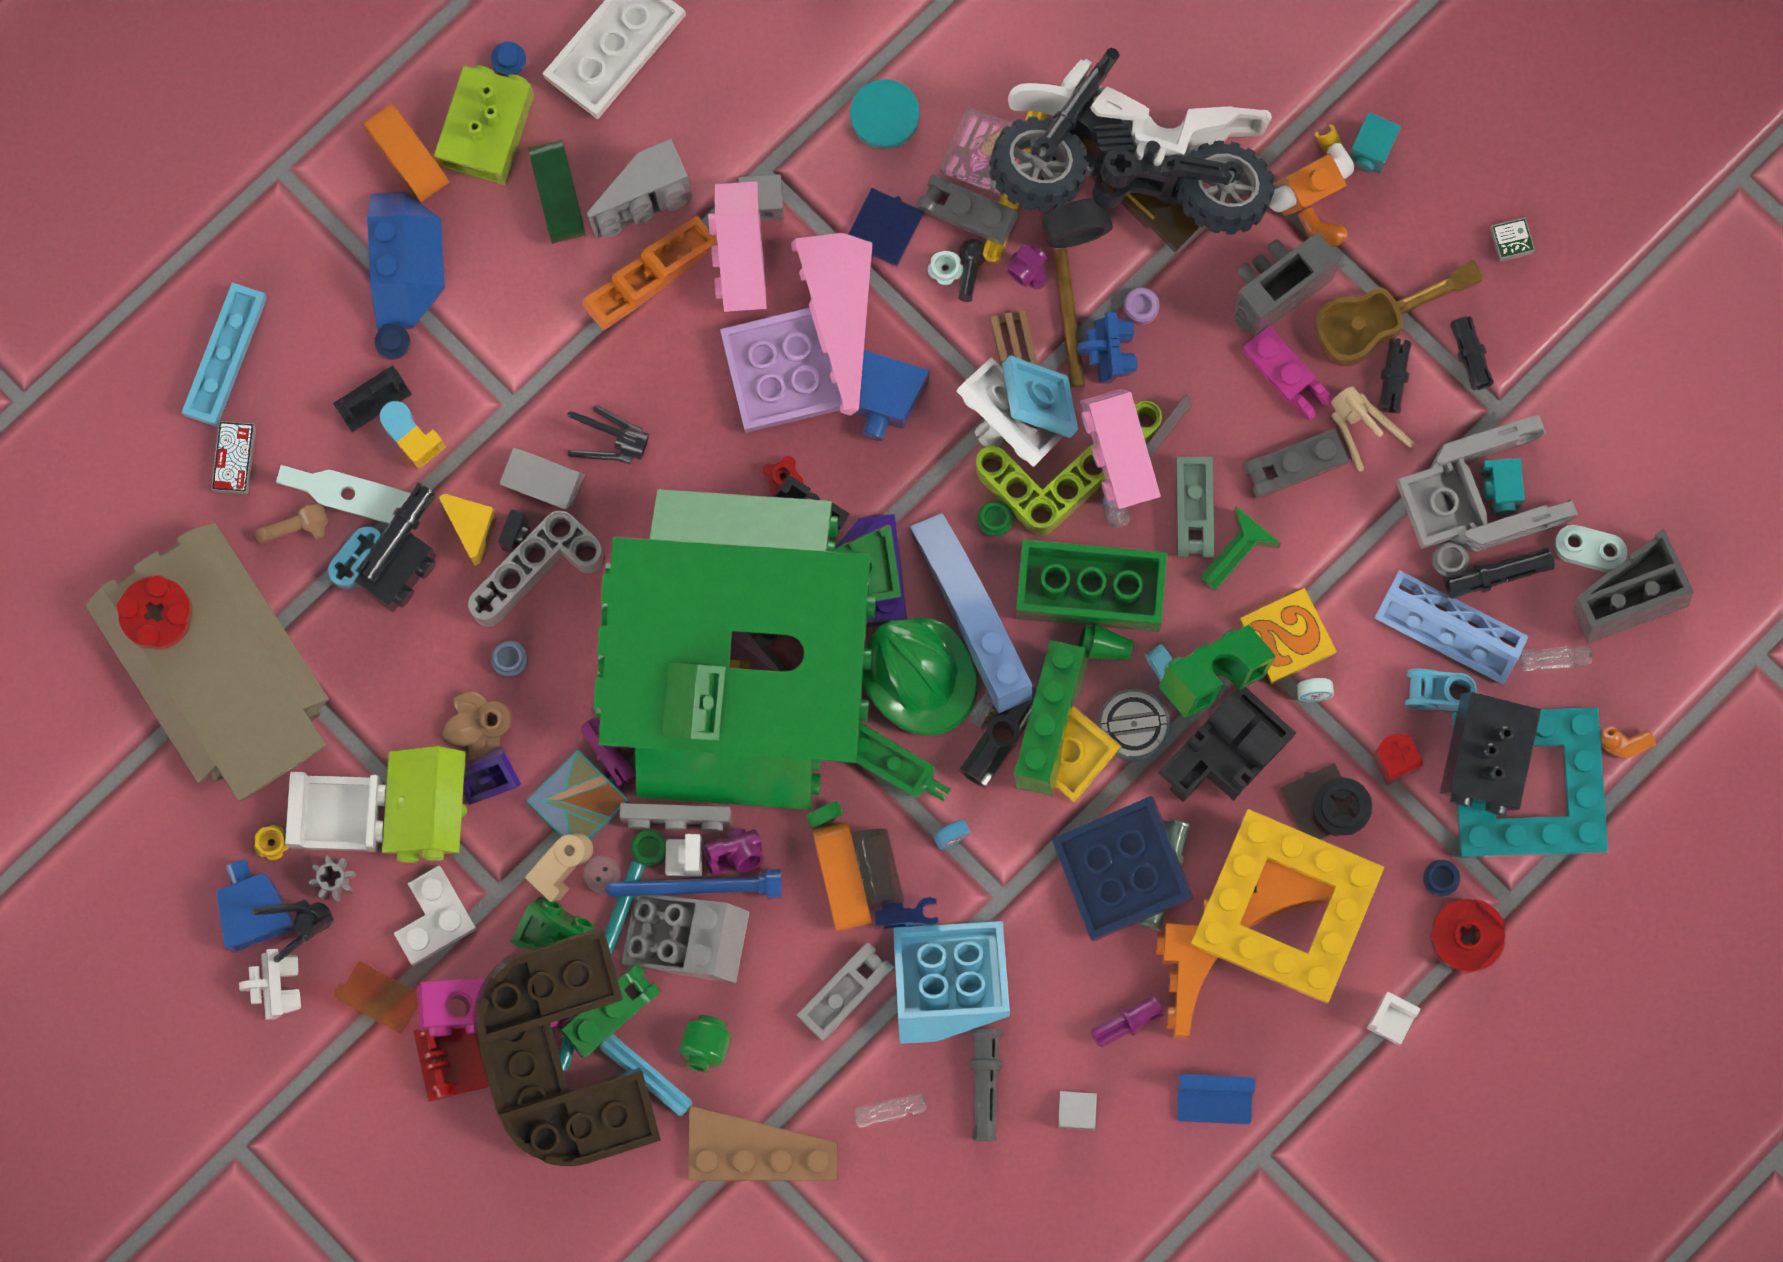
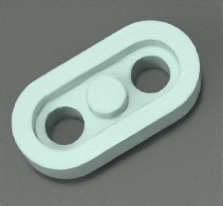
(1590, 551)

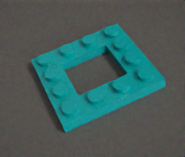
(1585, 824)

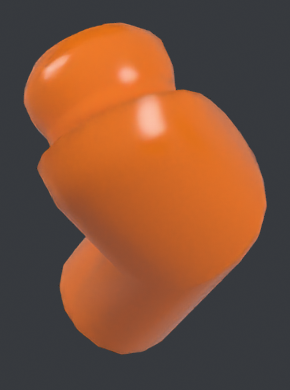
(1332, 233)
(1624, 746)

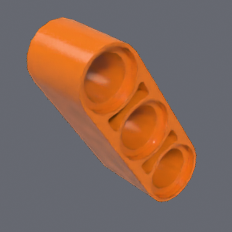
(405, 153)
(842, 876)

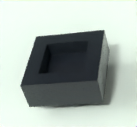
(514, 531)

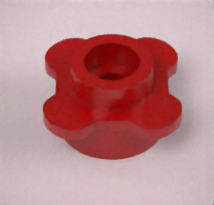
(773, 471)

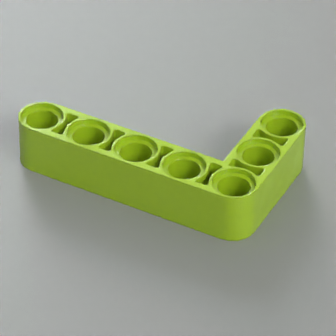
(1048, 498)

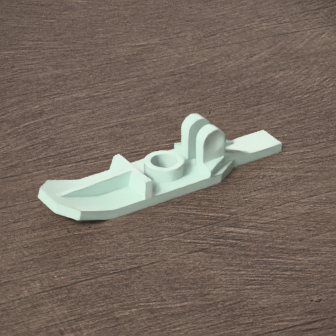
(370, 498)

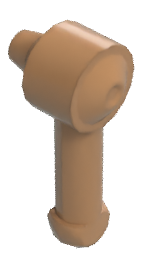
(310, 518)

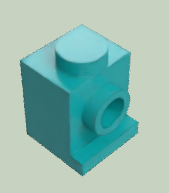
(1504, 485)

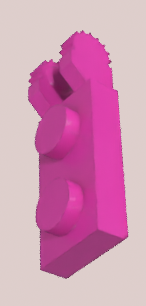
(1285, 371)

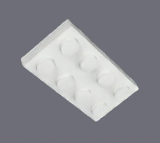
(611, 50)

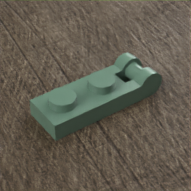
(1195, 505)

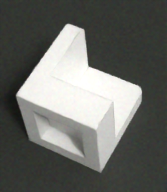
(1393, 1018)

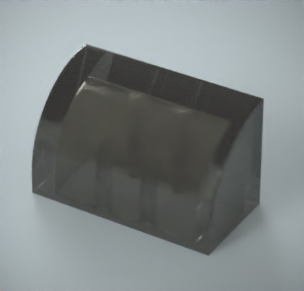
(877, 867)

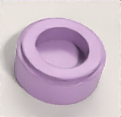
(1141, 306)

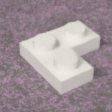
(443, 920)

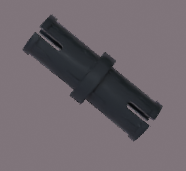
(1471, 353)
(1394, 375)

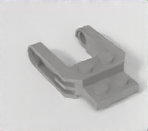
(1448, 506)

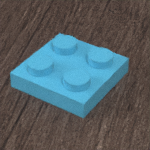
(1039, 396)

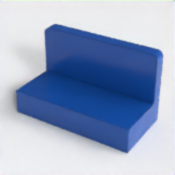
(1215, 1099)

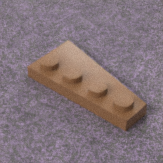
(751, 1151)

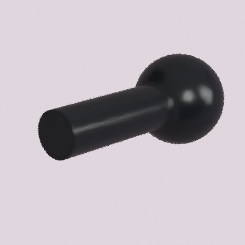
(972, 257)

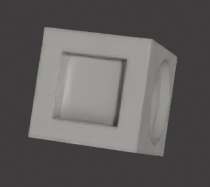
(769, 196)

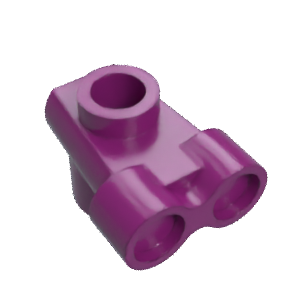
(1027, 267)
(738, 849)

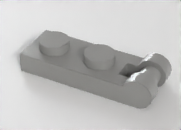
(844, 992)

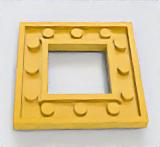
(1348, 873)

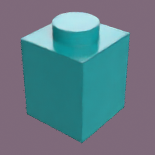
(1374, 143)

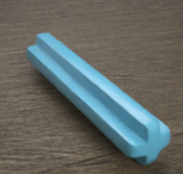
(654, 1080)

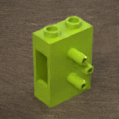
(484, 124)
(424, 803)

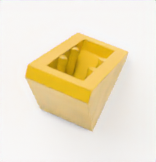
(472, 523)

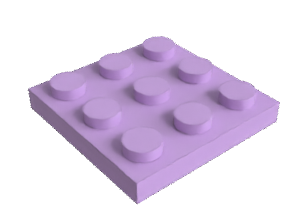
(779, 370)

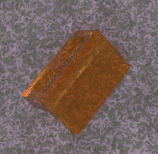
(378, 997)

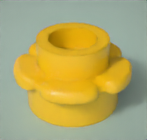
(262, 838)

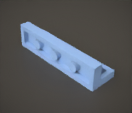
(1449, 630)

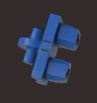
(1104, 347)

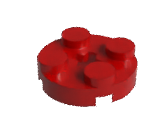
(134, 607)
(1489, 936)

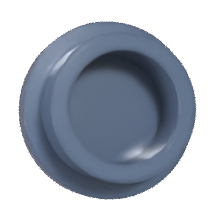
(509, 658)

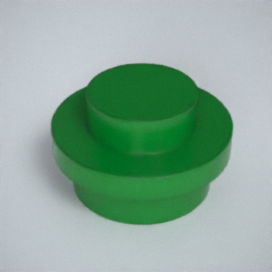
(995, 518)

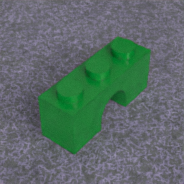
(1237, 656)

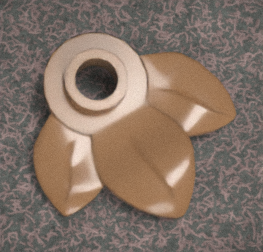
(472, 727)

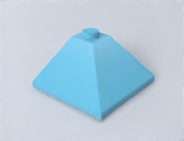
(949, 979)

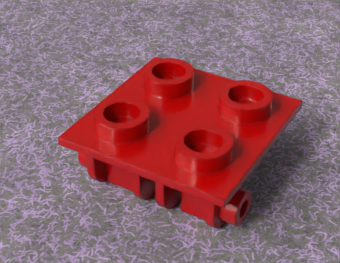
(450, 1063)

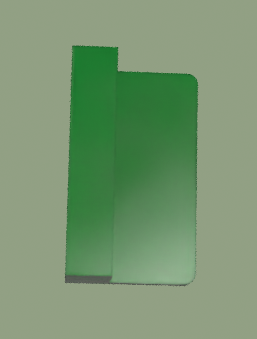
(693, 701)

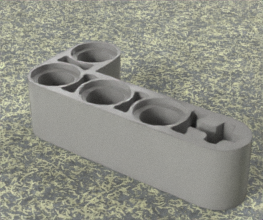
(532, 573)

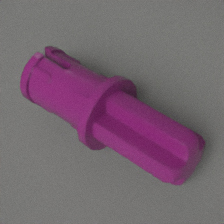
(609, 755)
(1127, 1021)

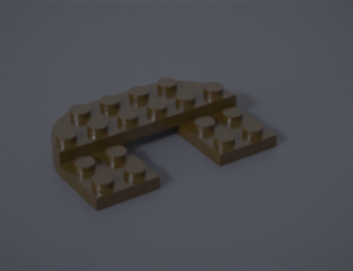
(525, 1066)

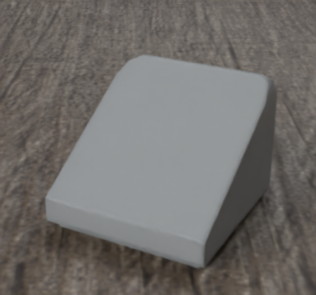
(1077, 1111)

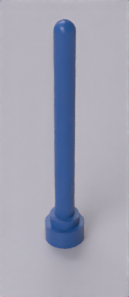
(766, 884)

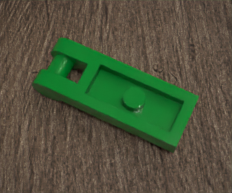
(593, 1027)

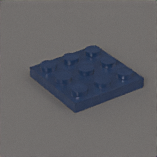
(1122, 868)

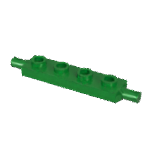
(897, 764)

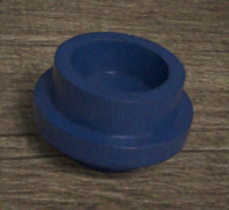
(392, 341)
(1441, 878)

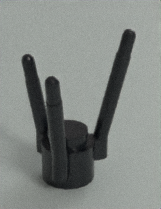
(630, 438)
(308, 922)

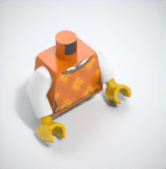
(1315, 179)

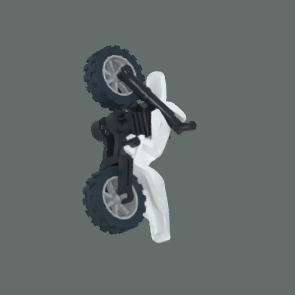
(1130, 152)

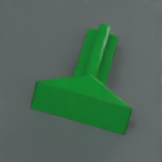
(1237, 549)

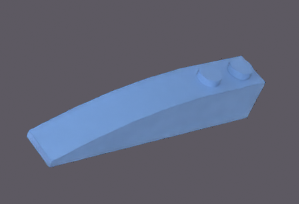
(973, 613)

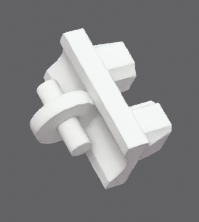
(275, 1000)

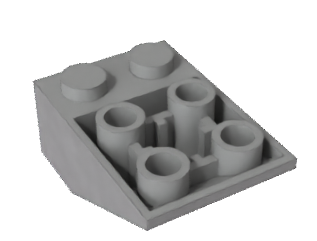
(646, 186)
(686, 937)

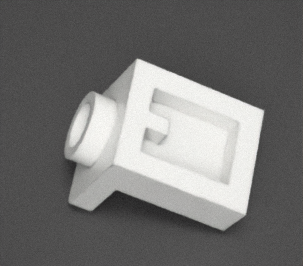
(684, 856)

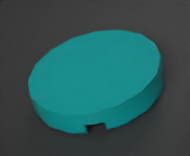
(884, 114)

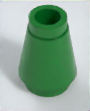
(1104, 644)

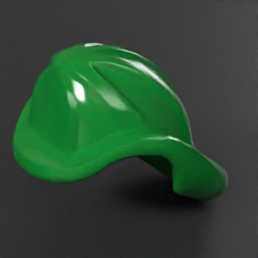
(921, 676)

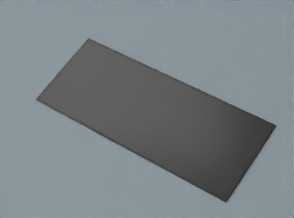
(1168, 425)

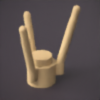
(1353, 407)

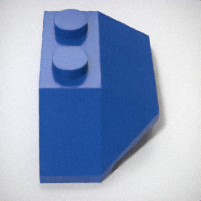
(403, 258)

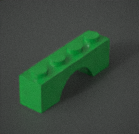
(1046, 727)

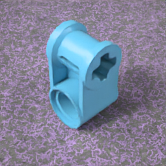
(1436, 689)

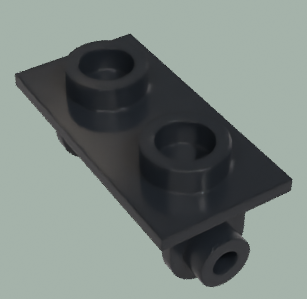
(368, 399)

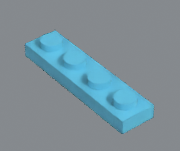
(224, 354)

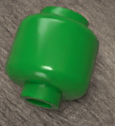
(705, 1043)

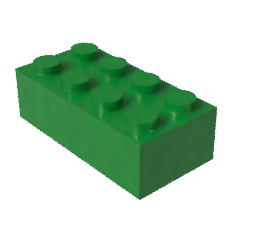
(1091, 585)

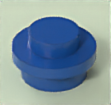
(508, 58)

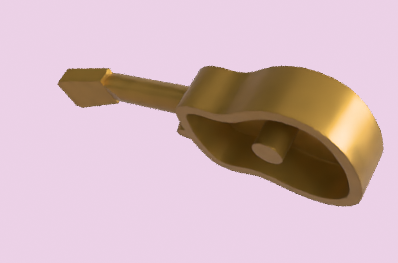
(1356, 325)

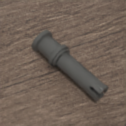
(986, 1065)

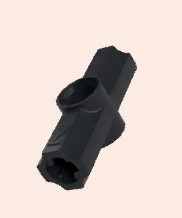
(991, 753)

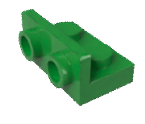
(547, 923)

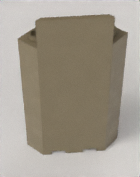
(235, 684)

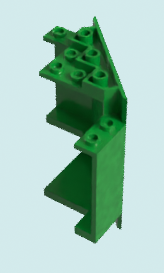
(679, 595)

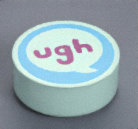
(1315, 689)

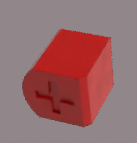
(1397, 757)

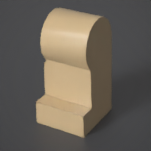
(558, 863)

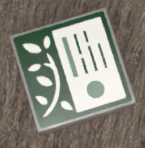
(1512, 239)

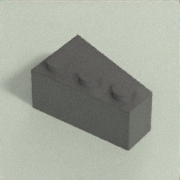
(1635, 592)

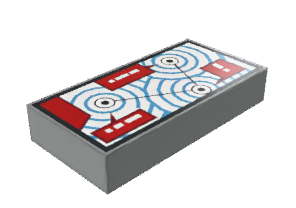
(233, 458)

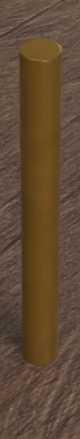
(1069, 318)

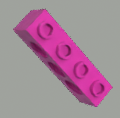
(434, 1011)

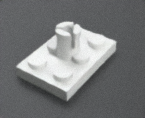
(987, 395)

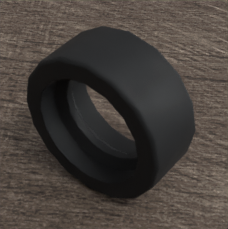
(1076, 223)

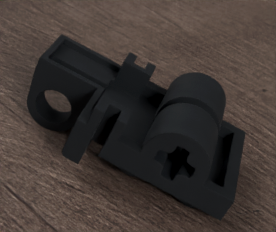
(1229, 747)

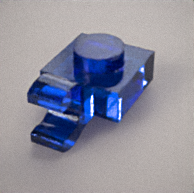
(895, 915)

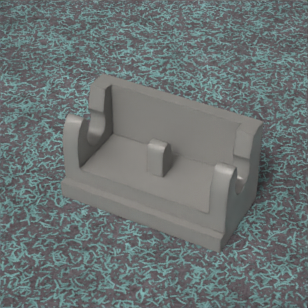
(542, 479)

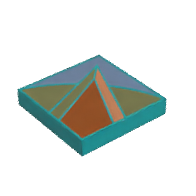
(577, 798)

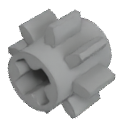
(323, 874)

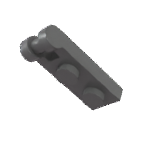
(968, 210)
(1296, 463)

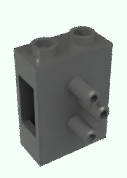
(1284, 284)

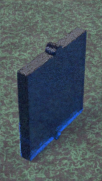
(887, 225)

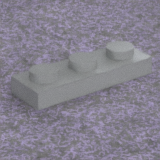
(675, 816)

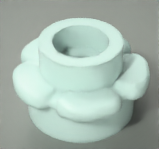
(945, 258)

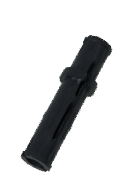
(391, 539)
(1491, 575)

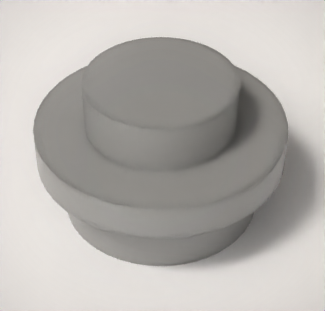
(1450, 559)

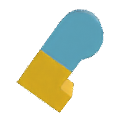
(406, 434)

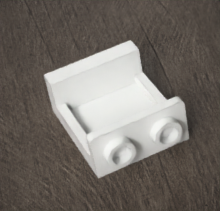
(335, 813)

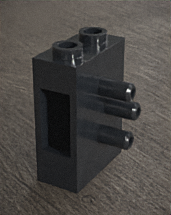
(1490, 753)

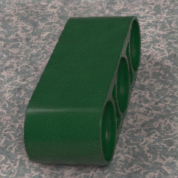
(557, 191)

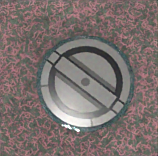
(1135, 722)

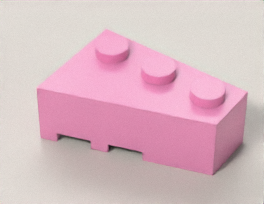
(738, 247)
(1120, 448)

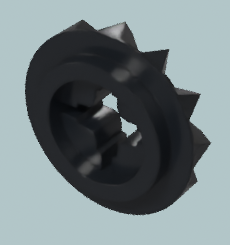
(1340, 789)

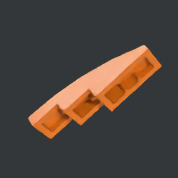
(650, 273)

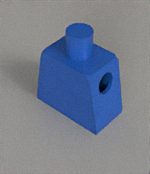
(888, 393)
(236, 903)

